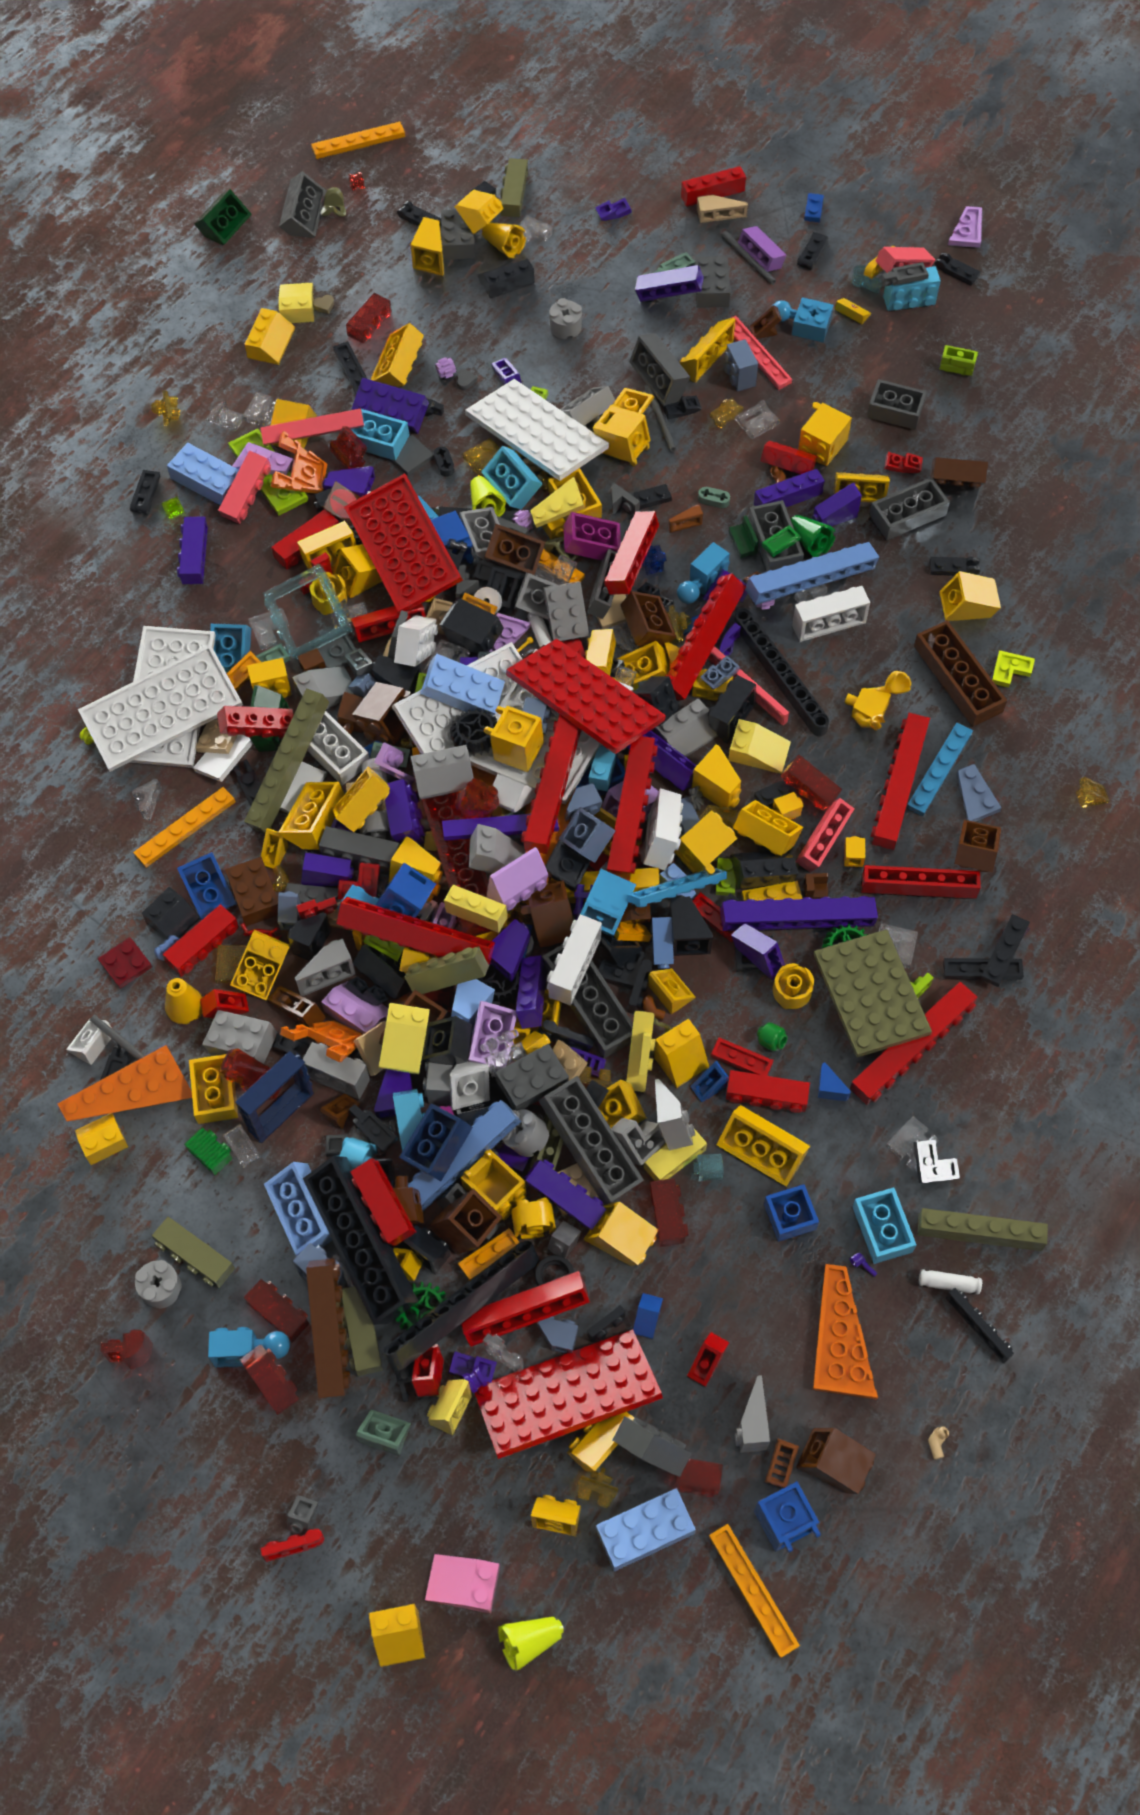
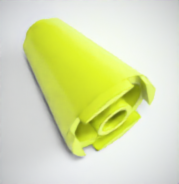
(485, 495)
(528, 1639)

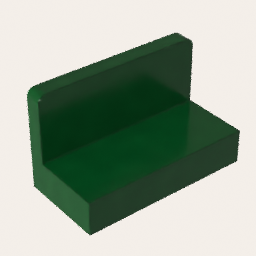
(744, 538)

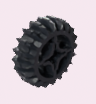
(471, 726)
(503, 995)

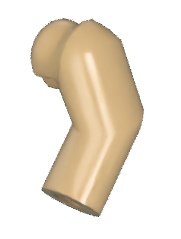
(936, 1440)

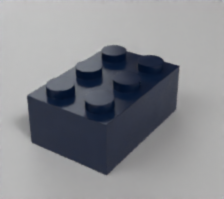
(436, 1142)

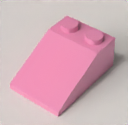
(463, 1582)

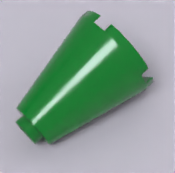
(815, 535)

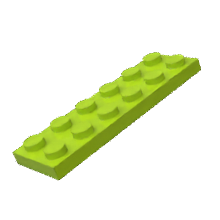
(280, 499)

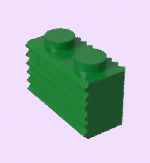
(208, 1150)

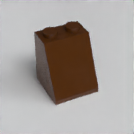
(465, 1222)
(836, 1460)

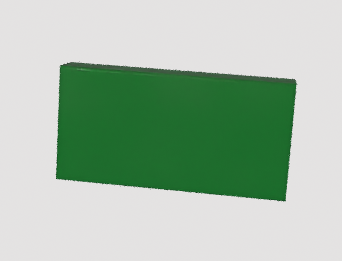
(781, 541)

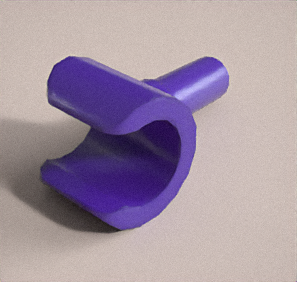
(859, 1259)

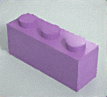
(762, 248)

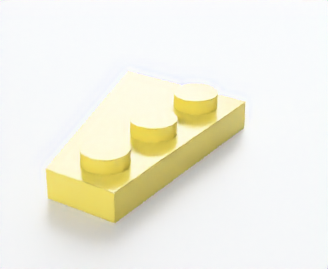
(558, 504)

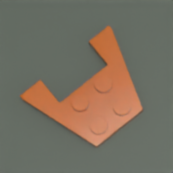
(307, 469)
(331, 1033)

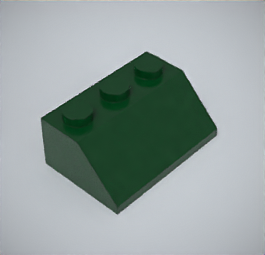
(223, 218)
(267, 699)

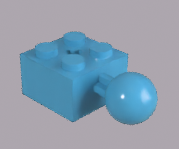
(810, 319)
(703, 573)
(230, 1346)

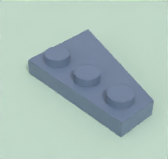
(976, 794)

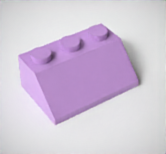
(518, 879)
(352, 1010)
(490, 1022)

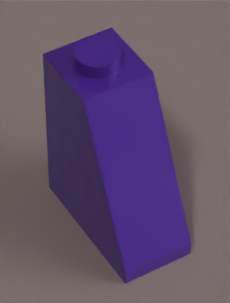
(356, 479)
(839, 507)
(325, 870)
(510, 949)
(759, 949)
(392, 1082)

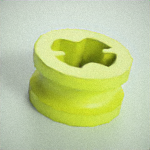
(86, 736)

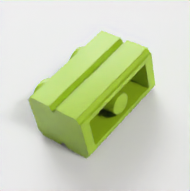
(958, 360)

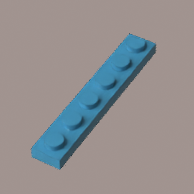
(939, 769)
(674, 887)

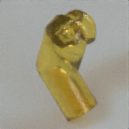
(282, 879)

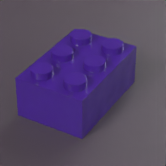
(404, 812)

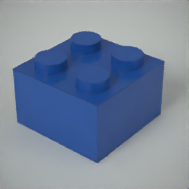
(791, 1212)

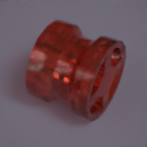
(356, 180)

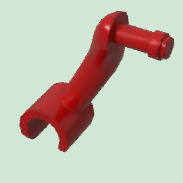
(267, 932)

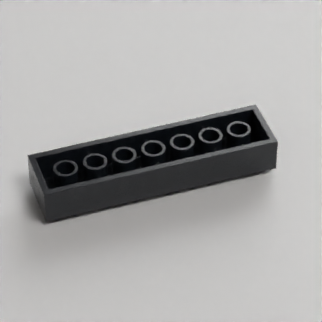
(358, 1240)

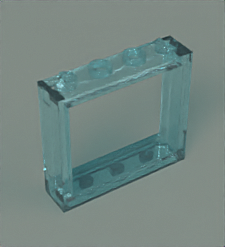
(293, 584)

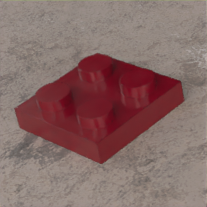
(125, 962)

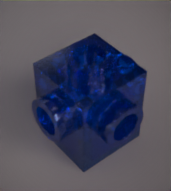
(654, 560)

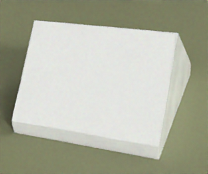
(513, 794)
(89, 1042)
(469, 1084)

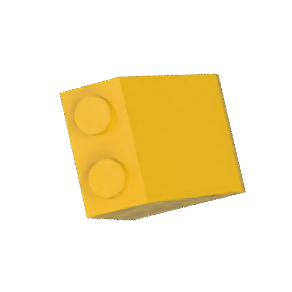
(427, 248)
(290, 411)
(356, 570)
(969, 597)
(717, 779)
(420, 860)
(681, 1053)
(622, 1234)
(397, 1635)

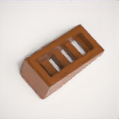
(687, 519)
(781, 1443)

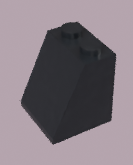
(471, 626)
(396, 674)
(689, 929)

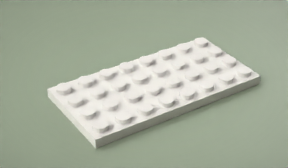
(537, 429)
(157, 649)
(159, 707)
(430, 720)

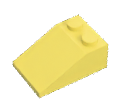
(296, 302)
(758, 747)
(404, 1038)
(450, 1406)

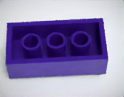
(392, 402)

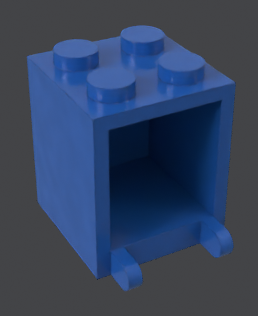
(451, 527)
(406, 892)
(786, 1517)

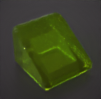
(172, 507)

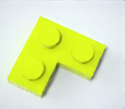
(1011, 663)

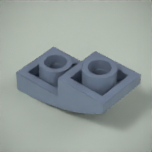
(722, 672)
(689, 816)

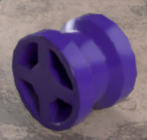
(475, 1379)

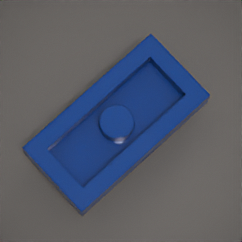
(814, 207)

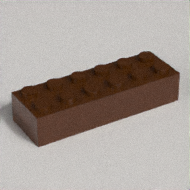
(960, 673)
(327, 1327)

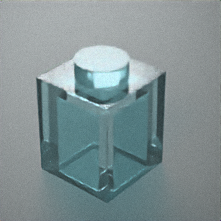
(709, 1167)

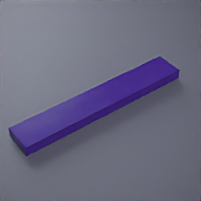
(506, 824)

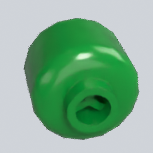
(772, 1036)

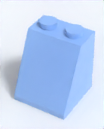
(468, 998)

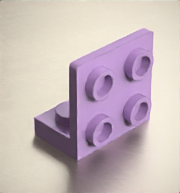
(389, 760)

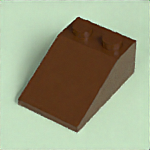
(514, 550)

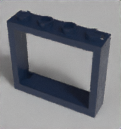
(265, 1087)

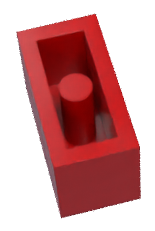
(428, 1372)

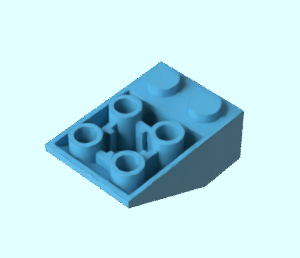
(608, 901)

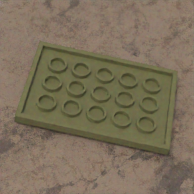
(872, 993)

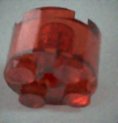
(477, 800)

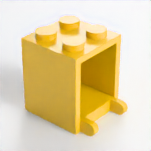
(624, 432)
(825, 433)
(516, 738)
(705, 843)
(495, 1183)

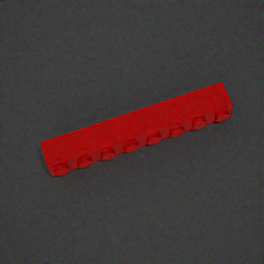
(704, 634)
(901, 781)
(552, 786)
(631, 806)
(407, 930)
(897, 1059)

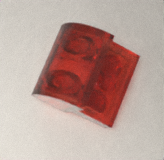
(348, 449)
(133, 1350)

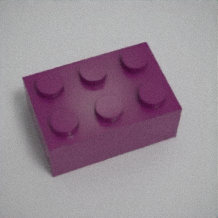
(590, 536)

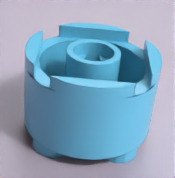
(357, 1151)

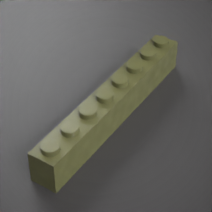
(287, 761)

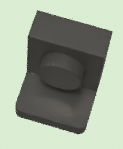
(301, 1515)

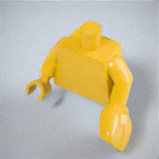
(873, 702)

